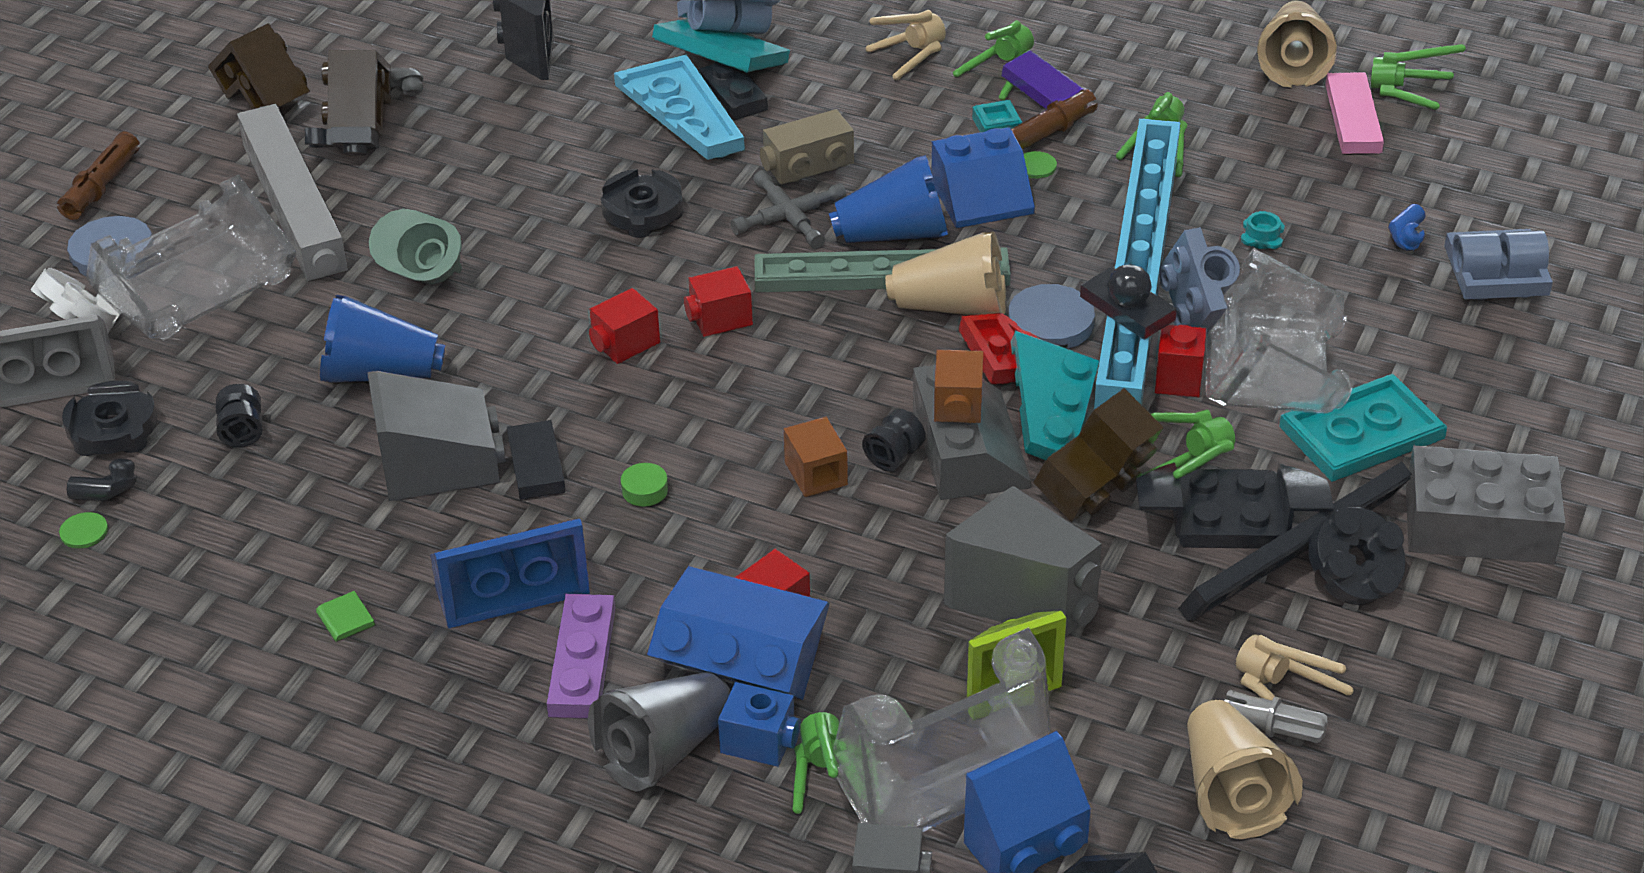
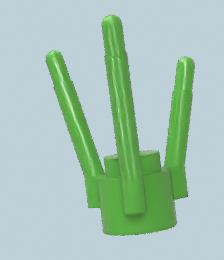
(1010, 44)
(1389, 72)
(1165, 109)
(1204, 441)
(818, 738)

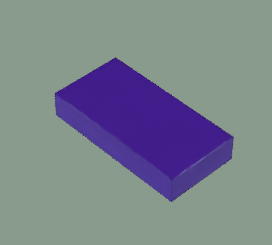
(1039, 79)

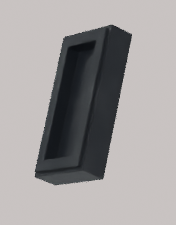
(535, 459)

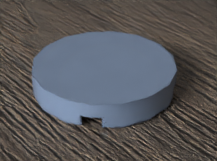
(116, 226)
(1053, 314)

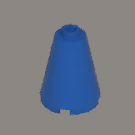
(892, 207)
(371, 340)

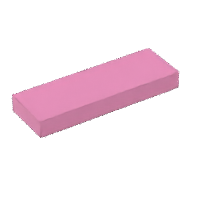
(1354, 113)

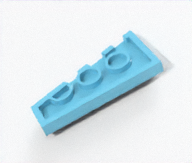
(684, 104)

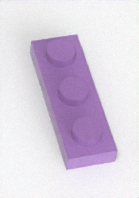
(581, 654)

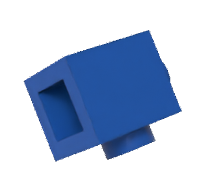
(758, 724)

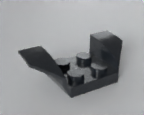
(1233, 504)

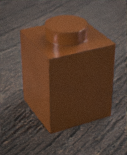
(958, 386)
(815, 456)

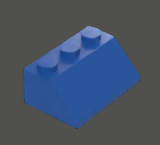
(511, 573)
(739, 631)

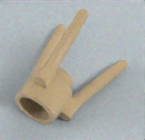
(924, 32)
(1268, 662)

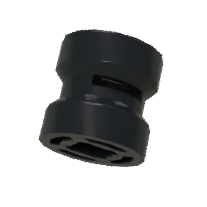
(238, 415)
(888, 444)

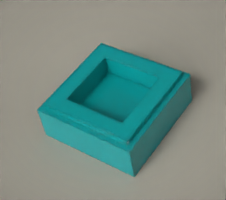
(995, 115)

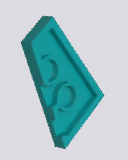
(1053, 392)

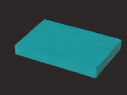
(724, 47)
(1371, 428)

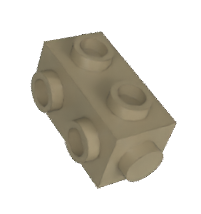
(808, 146)

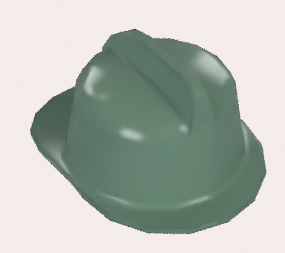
(416, 246)

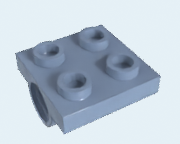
(728, 15)
(1500, 263)
(1198, 279)

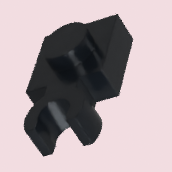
(350, 139)

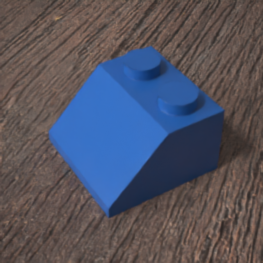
(981, 177)
(1026, 808)

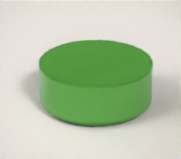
(644, 484)

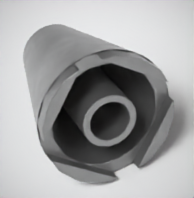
(654, 725)

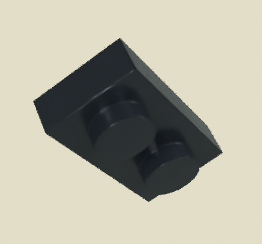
(734, 90)

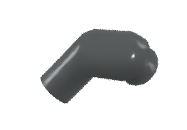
(408, 79)

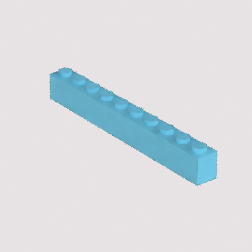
(1142, 244)

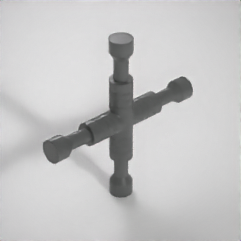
(788, 209)

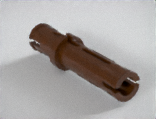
(1057, 117)
(91, 183)

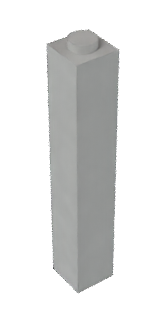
(292, 192)

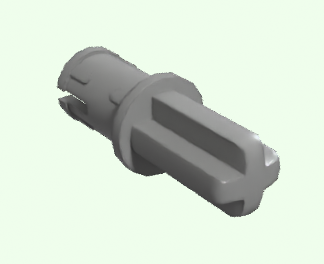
(1280, 718)

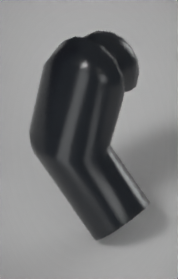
(104, 488)

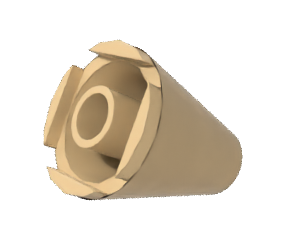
(1296, 46)
(952, 279)
(1239, 773)

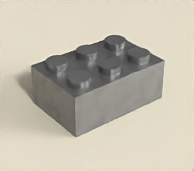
(1484, 504)

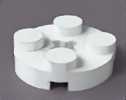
(71, 299)

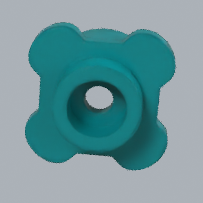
(1263, 230)

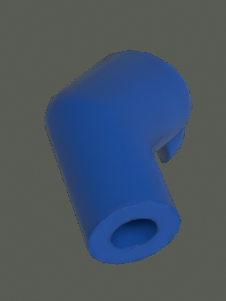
(1403, 227)

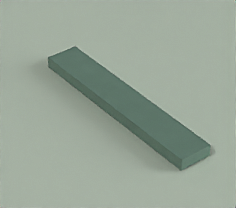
(836, 269)

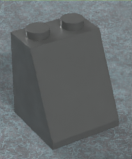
(433, 435)
(1020, 562)

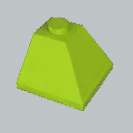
(1047, 629)

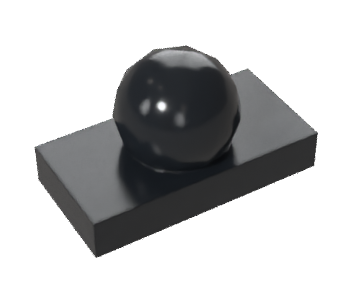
(1127, 298)

